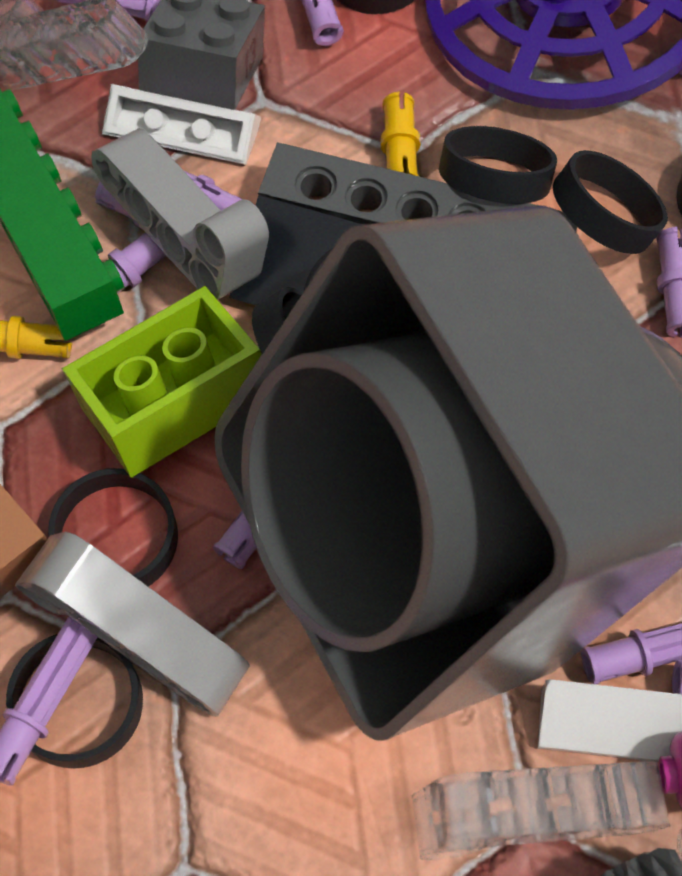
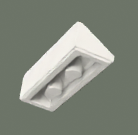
(182, 123)
(608, 720)

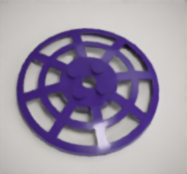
(565, 13)

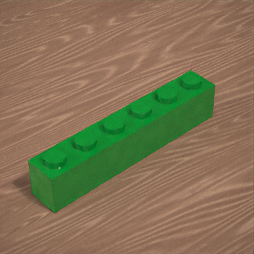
(46, 233)

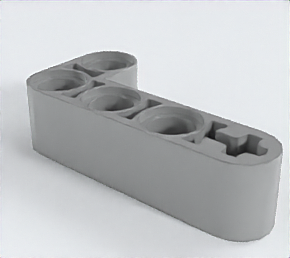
(204, 243)
(134, 620)

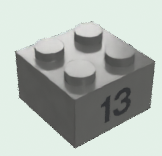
(202, 50)

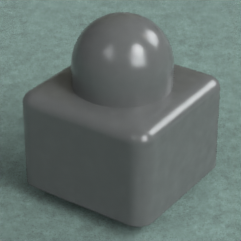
(458, 460)

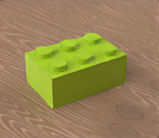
(164, 379)

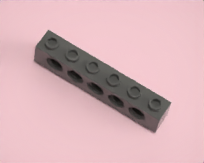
(350, 185)

